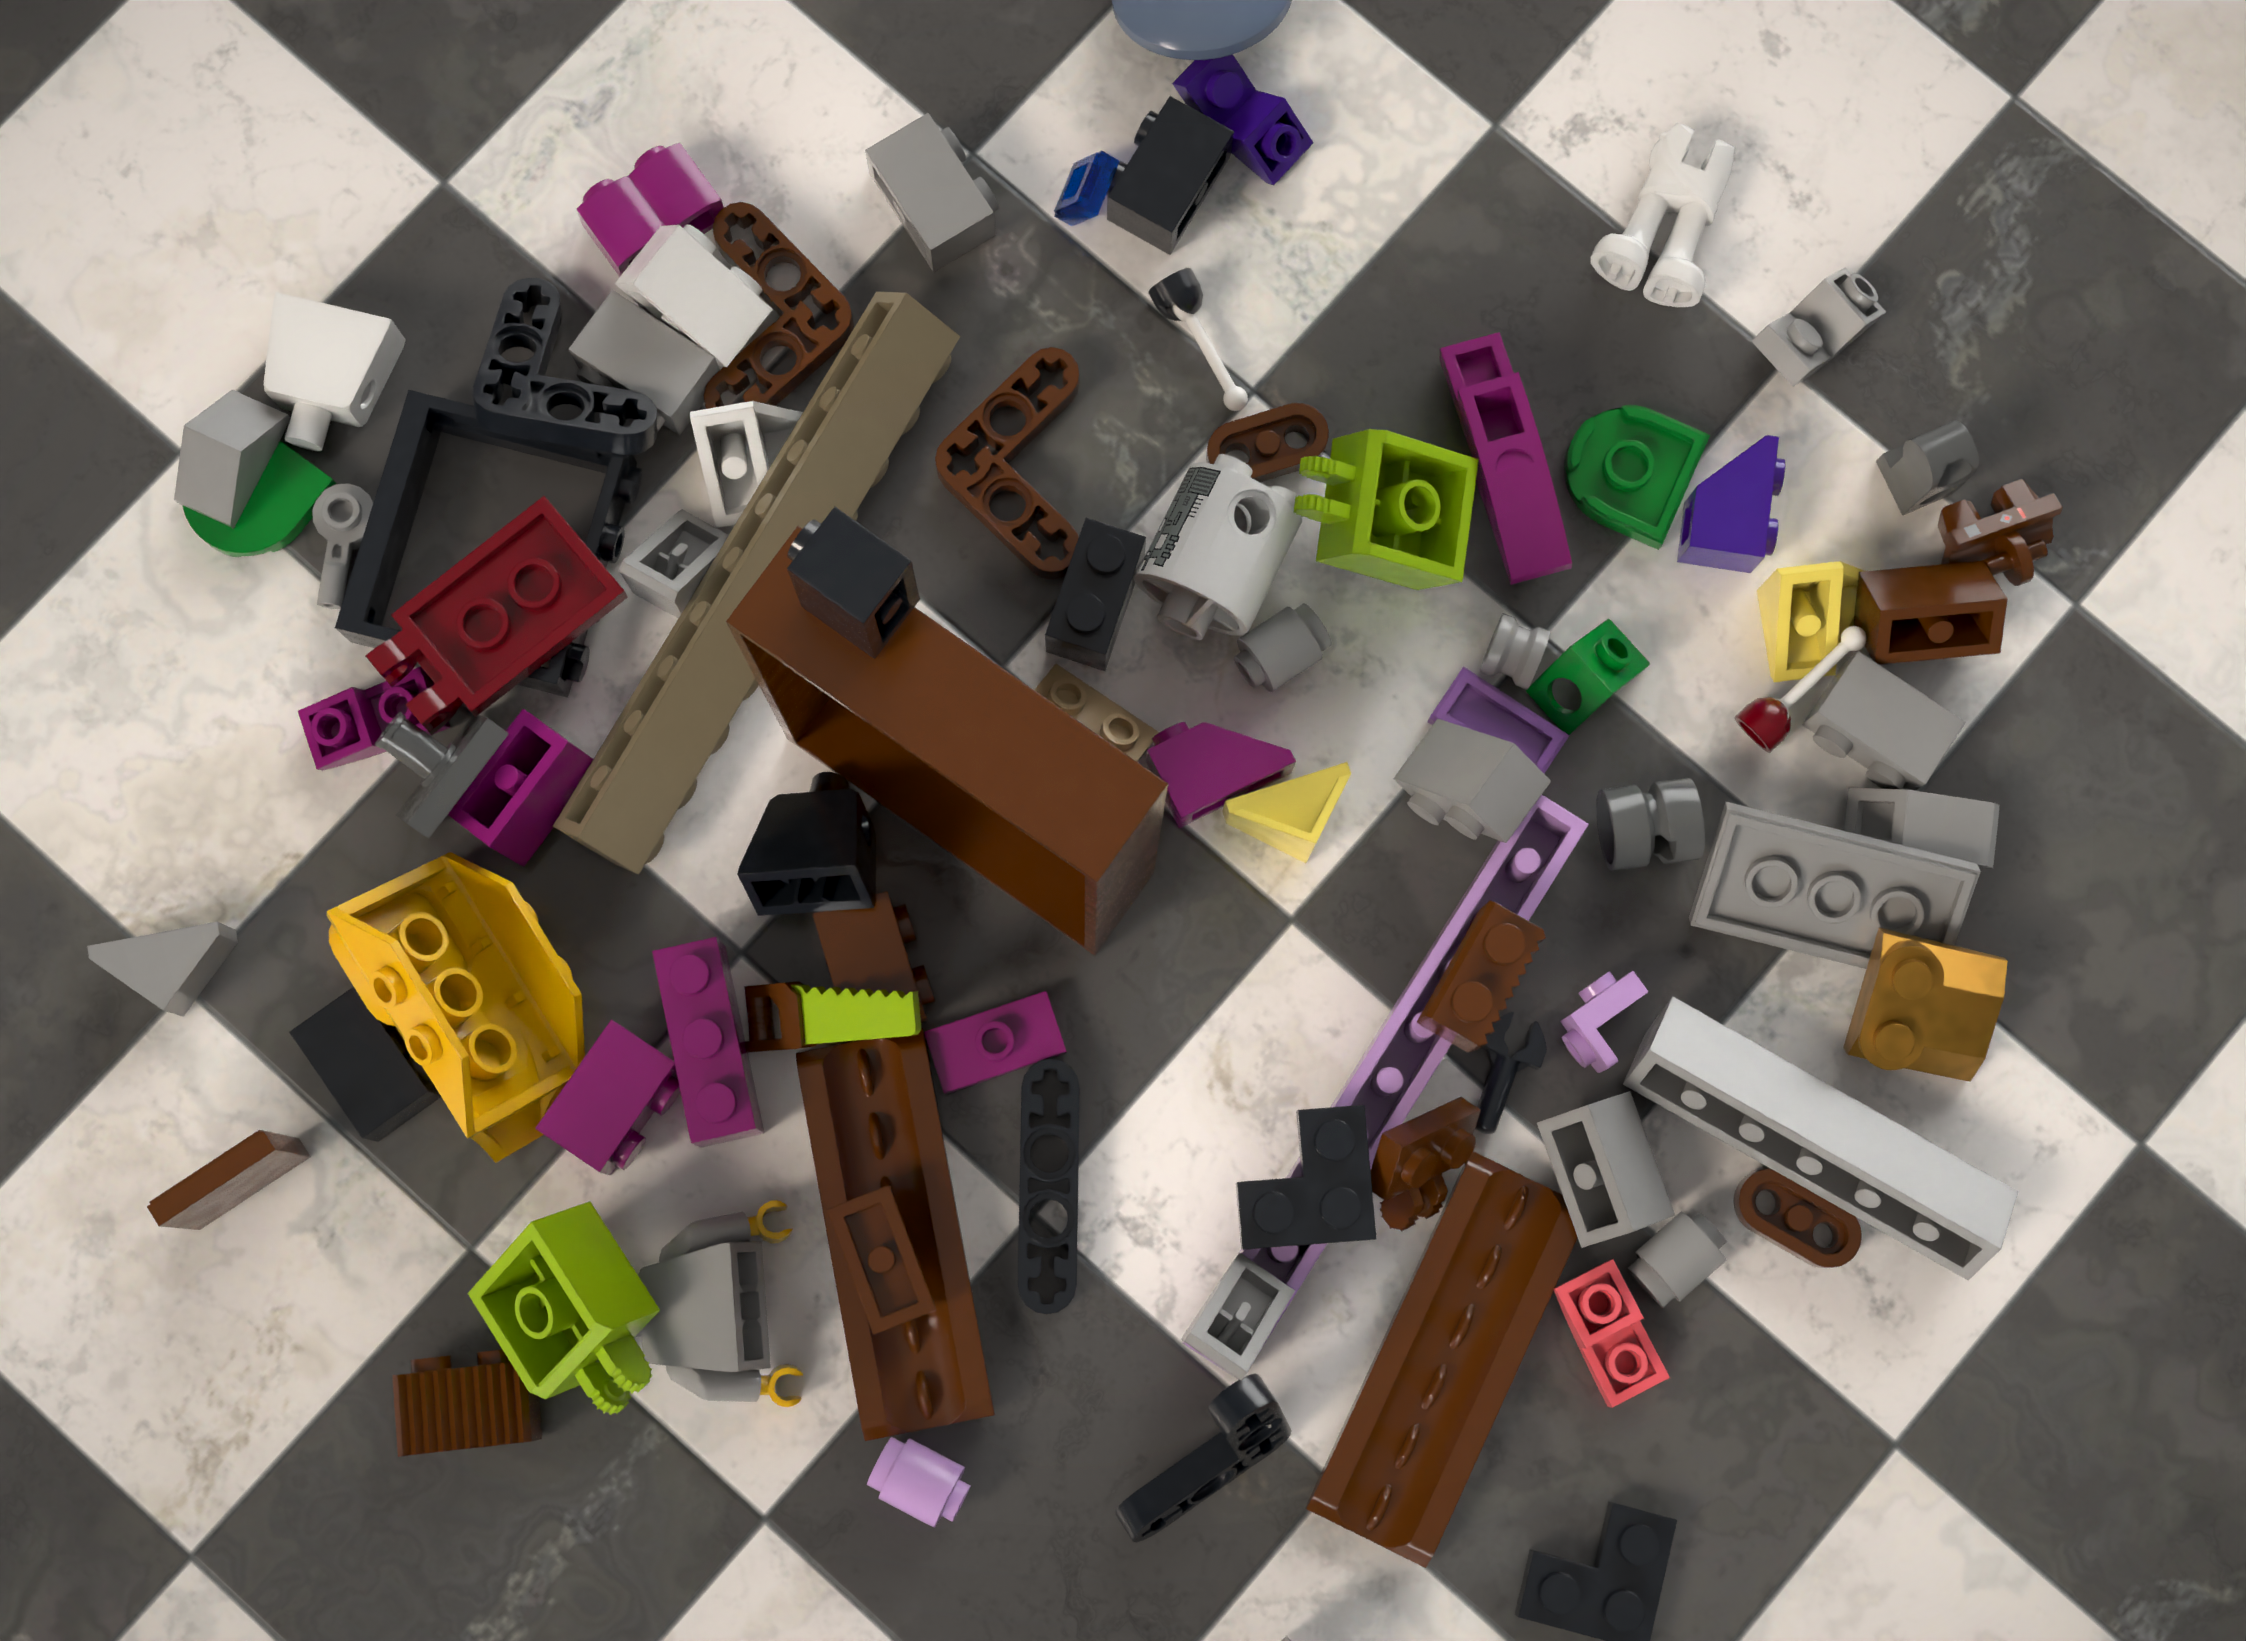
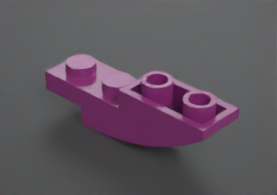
(1511, 458)

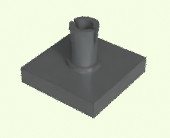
(443, 769)

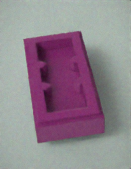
(995, 1042)

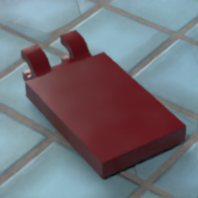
(497, 615)

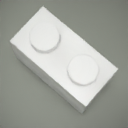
(694, 292)

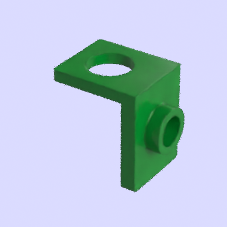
(1598, 666)

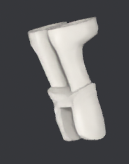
(1668, 189)

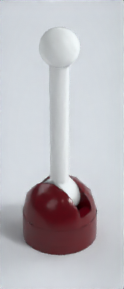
(1769, 720)

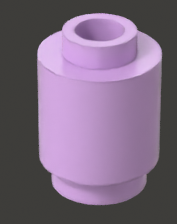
(919, 1481)

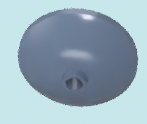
(1199, 26)

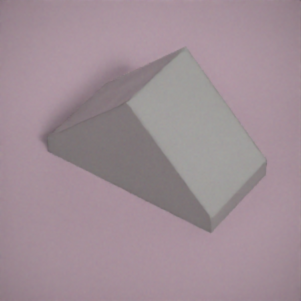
(226, 455)
(673, 561)
(168, 965)
(1238, 1316)

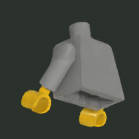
(715, 1309)

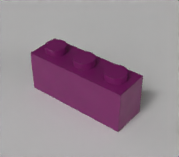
(708, 1042)

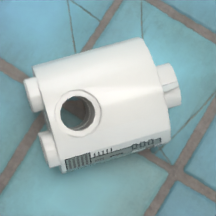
(1218, 549)

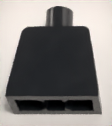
(812, 852)

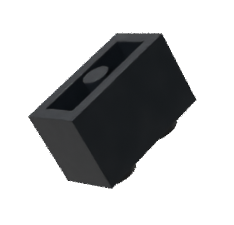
(1168, 174)
(852, 580)
(1095, 594)
(365, 1066)

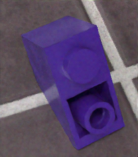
(1729, 512)

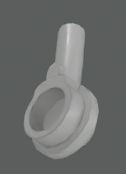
(341, 519)

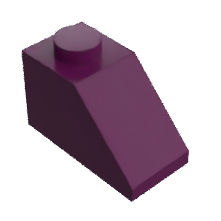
(1212, 766)

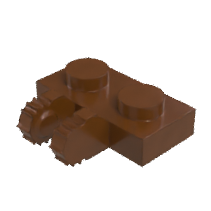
(1415, 1155)

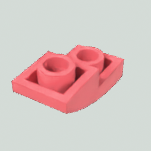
(1610, 1333)

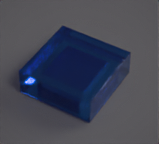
(1086, 188)

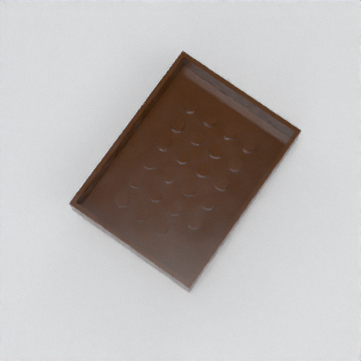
(962, 756)

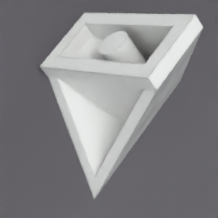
(737, 450)

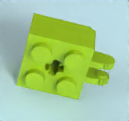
(1392, 508)
(569, 1309)

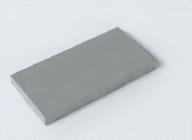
(1825, 887)

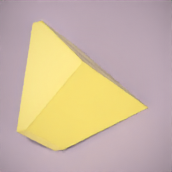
(1805, 615)
(1291, 812)

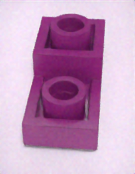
(351, 721)

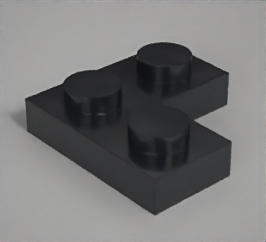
(1330, 1198)
(1617, 1594)

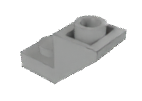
(1820, 326)
(1926, 822)

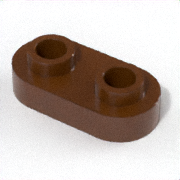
(1264, 441)
(1794, 1219)

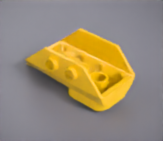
(470, 990)

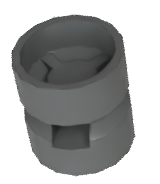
(1649, 824)

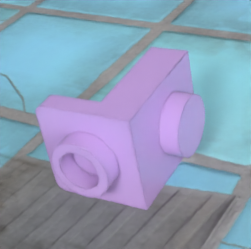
(1602, 1002)

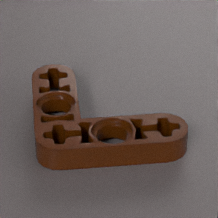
(793, 327)
(995, 473)

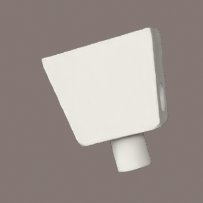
(327, 365)

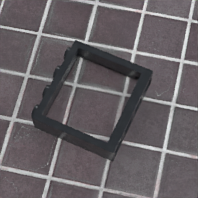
(399, 498)

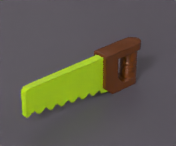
(826, 1015)

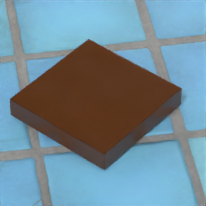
(227, 1180)

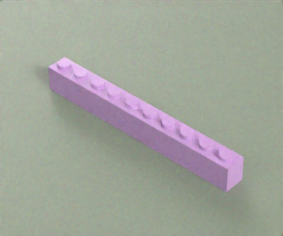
(1405, 1052)

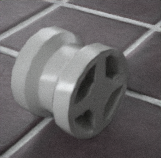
(1515, 651)

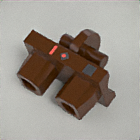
(2004, 540)

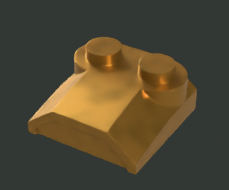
(1926, 1006)

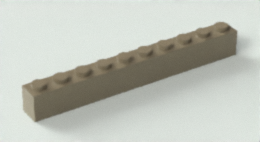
(700, 672)

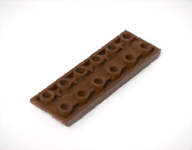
(876, 1127)
(1446, 1361)

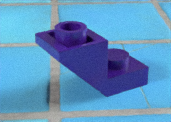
(1264, 125)

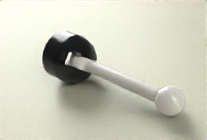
(1179, 299)

